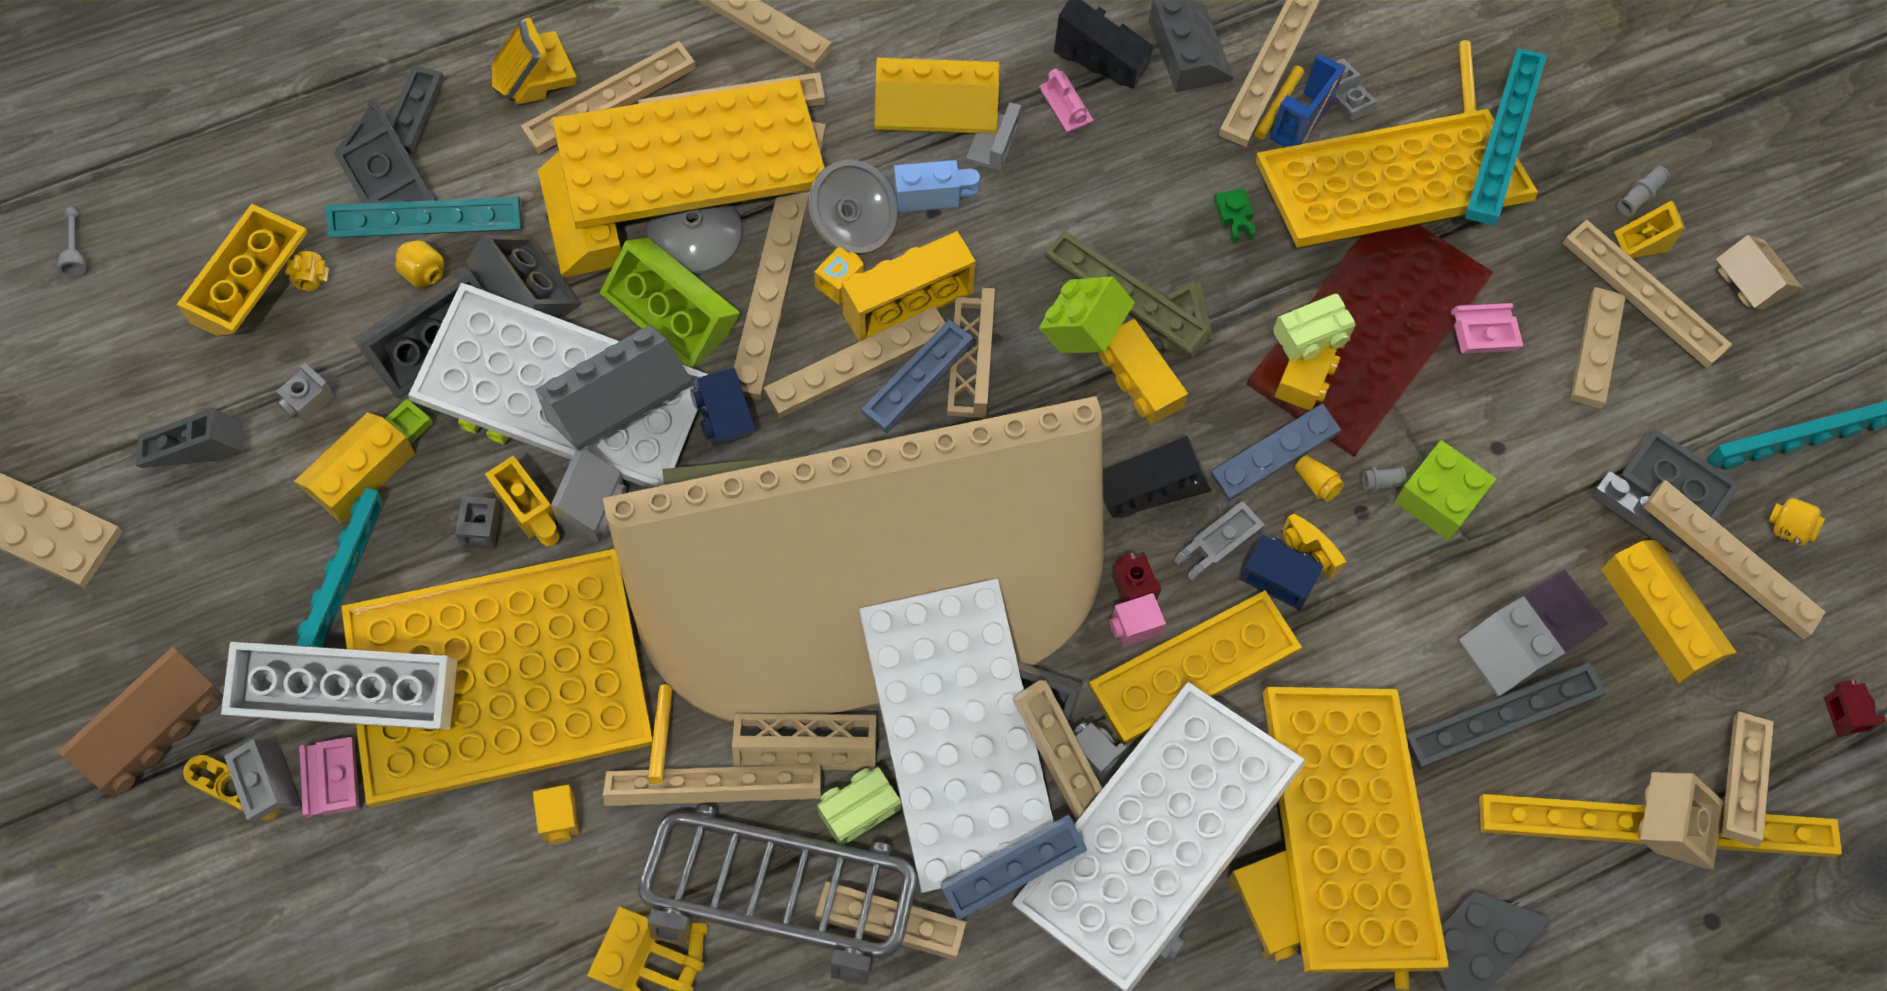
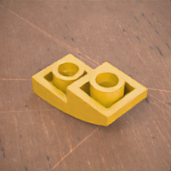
(1307, 538)

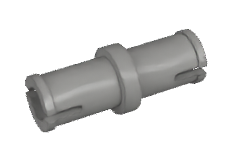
(1643, 191)

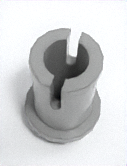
(1383, 478)

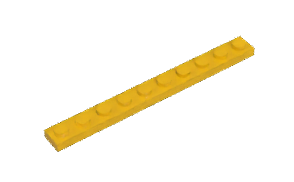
(1621, 824)

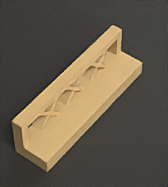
(983, 352)
(833, 752)

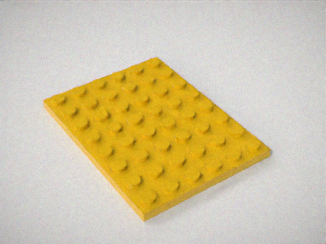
(538, 681)

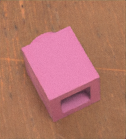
(1137, 620)

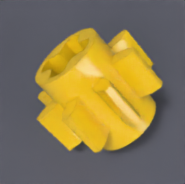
(307, 270)

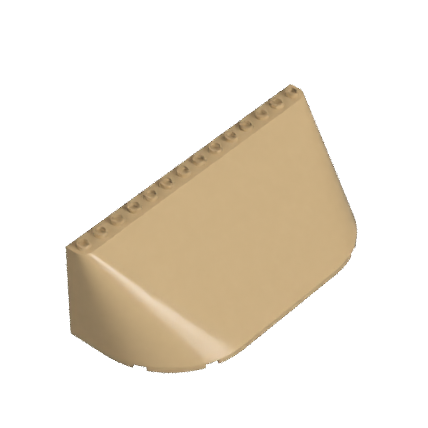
(760, 571)

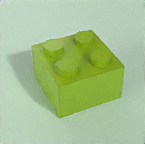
(1086, 315)
(1445, 490)

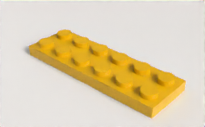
(1207, 656)

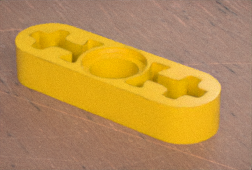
(215, 789)

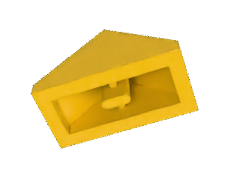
(1651, 233)

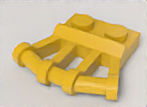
(629, 947)

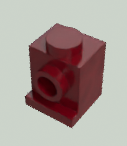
(1128, 586)
(1852, 709)

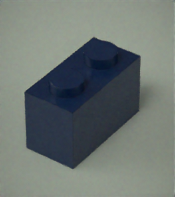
(722, 407)
(1281, 571)

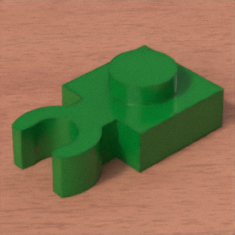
(1235, 210)

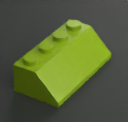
(669, 298)

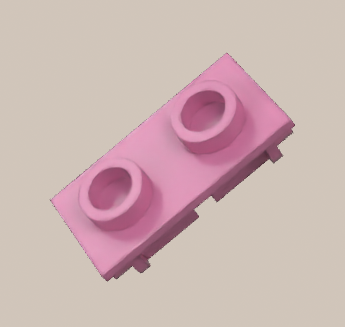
(1065, 101)

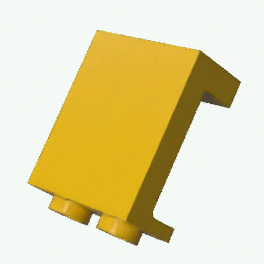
(1270, 904)

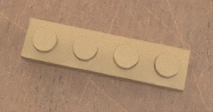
(1598, 348)
(1058, 746)
(1747, 779)
(924, 930)

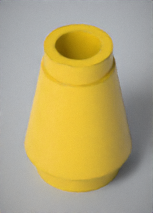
(1319, 478)

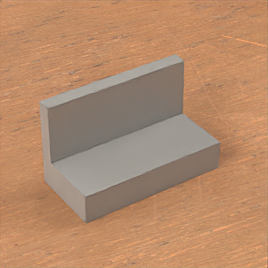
(991, 148)
(261, 779)

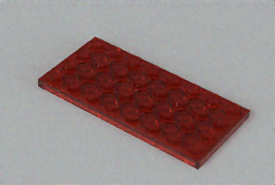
(1401, 299)

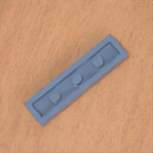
(917, 376)
(1275, 452)
(1013, 867)

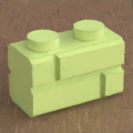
(1314, 328)
(858, 805)

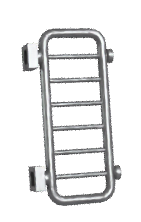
(850, 957)

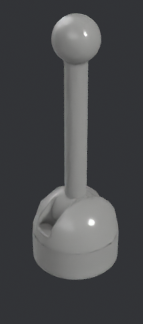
(70, 261)

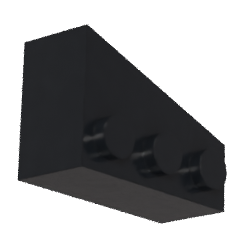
(1101, 45)
(1154, 479)

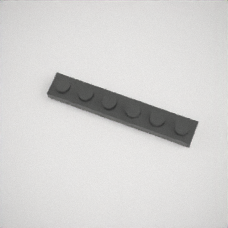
(1504, 716)

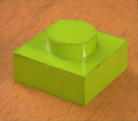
(409, 420)

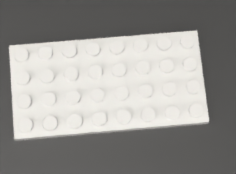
(497, 355)
(951, 727)
(1160, 836)

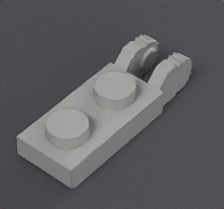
(1221, 539)

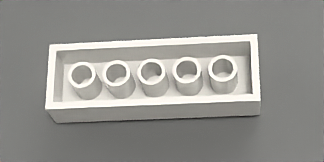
(339, 686)

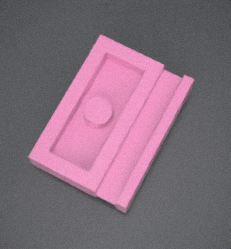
(1486, 328)
(329, 777)

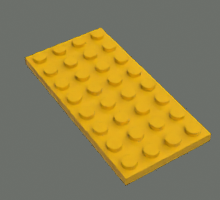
(687, 153)
(1383, 178)
(1355, 833)

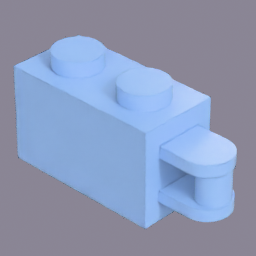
(933, 185)

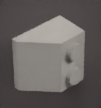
(581, 494)
(1511, 647)

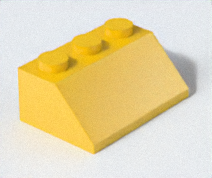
(357, 460)

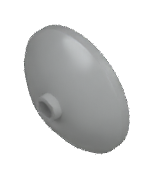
(866, 198)
(701, 244)

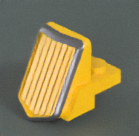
(531, 65)

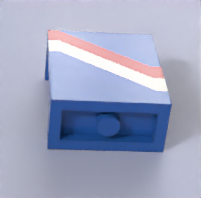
(1297, 120)

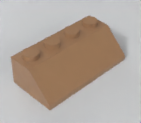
(141, 724)

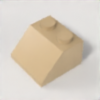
(1757, 273)
(1682, 818)

